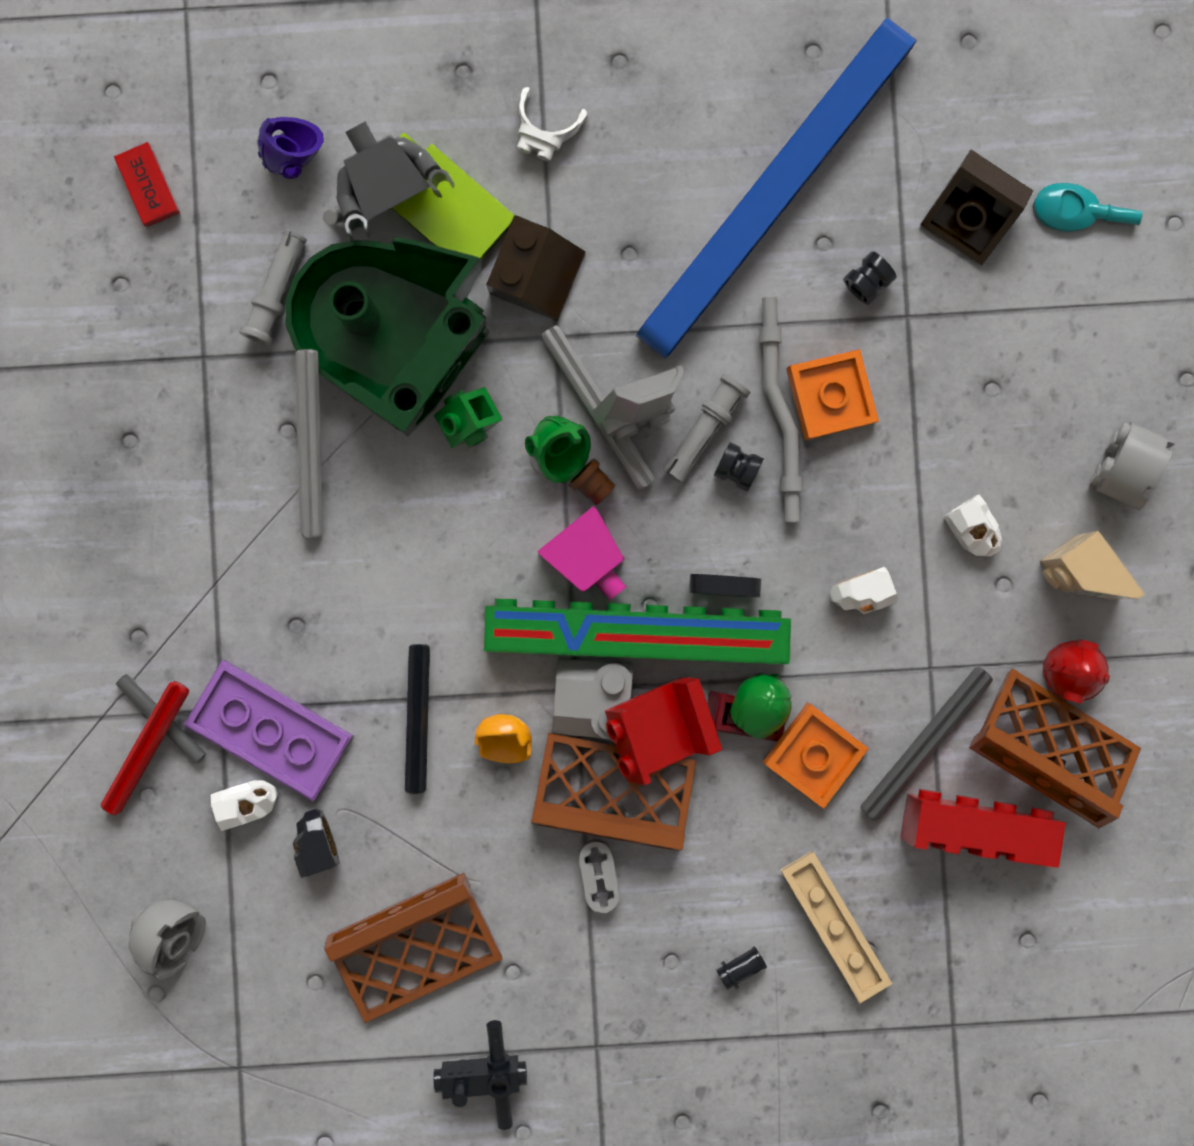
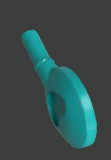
(1075, 208)

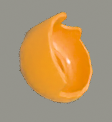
(503, 739)

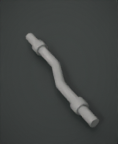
(770, 336)

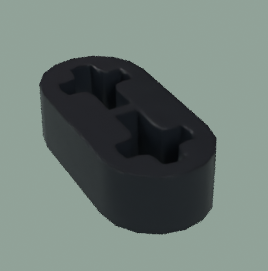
(725, 585)

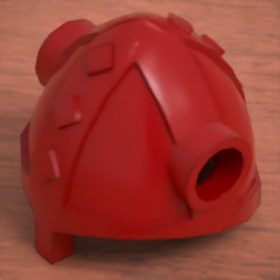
(1076, 670)

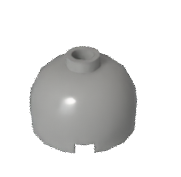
(163, 935)

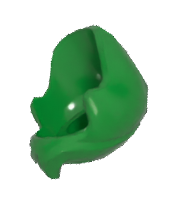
(761, 705)

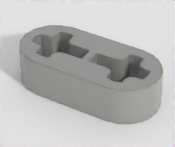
(608, 875)

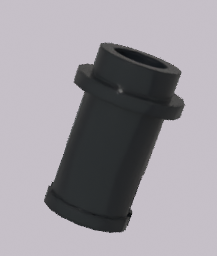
(741, 968)

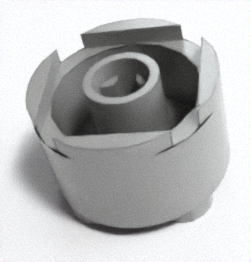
(1134, 464)

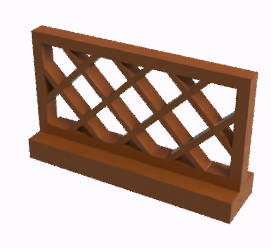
(1051, 776)
(603, 824)
(391, 924)

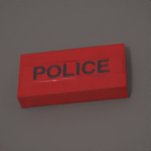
(147, 184)

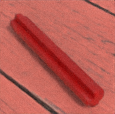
(144, 748)

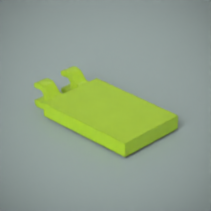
(462, 219)

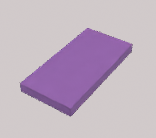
(268, 730)

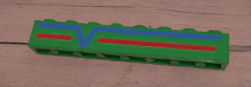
(637, 634)

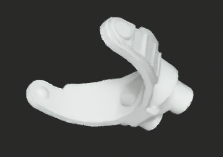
(543, 141)

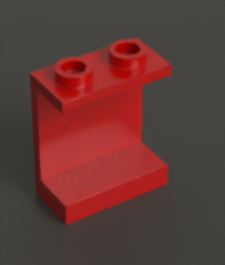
(661, 728)

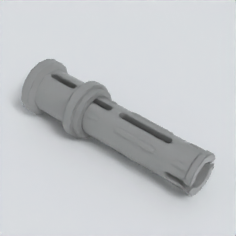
(268, 304)
(715, 414)

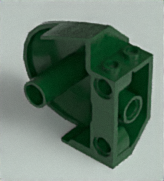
(411, 328)

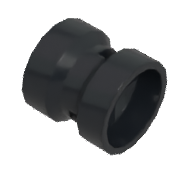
(867, 279)
(746, 470)

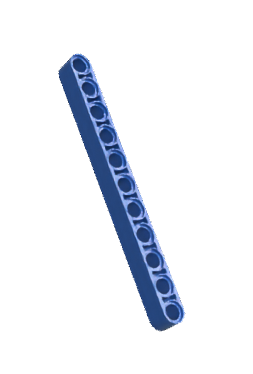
(776, 188)

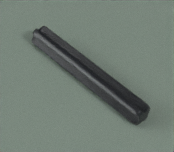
(417, 718)

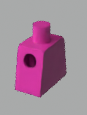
(586, 555)

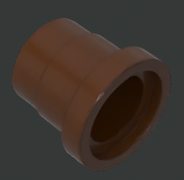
(592, 482)

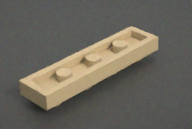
(836, 926)

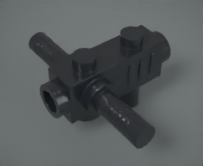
(494, 1076)

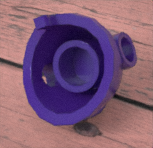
(292, 149)

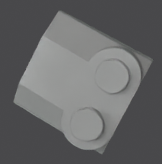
(638, 404)
(585, 692)

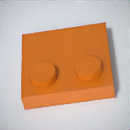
(832, 394)
(815, 755)

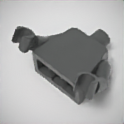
(382, 176)

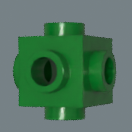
(467, 417)

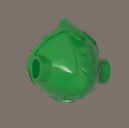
(559, 448)

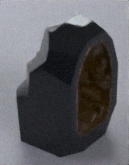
(314, 844)

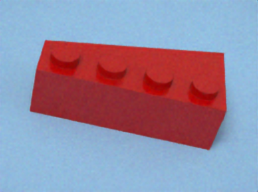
(982, 829)

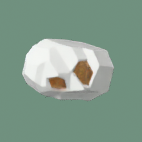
(975, 527)
(865, 592)
(243, 803)

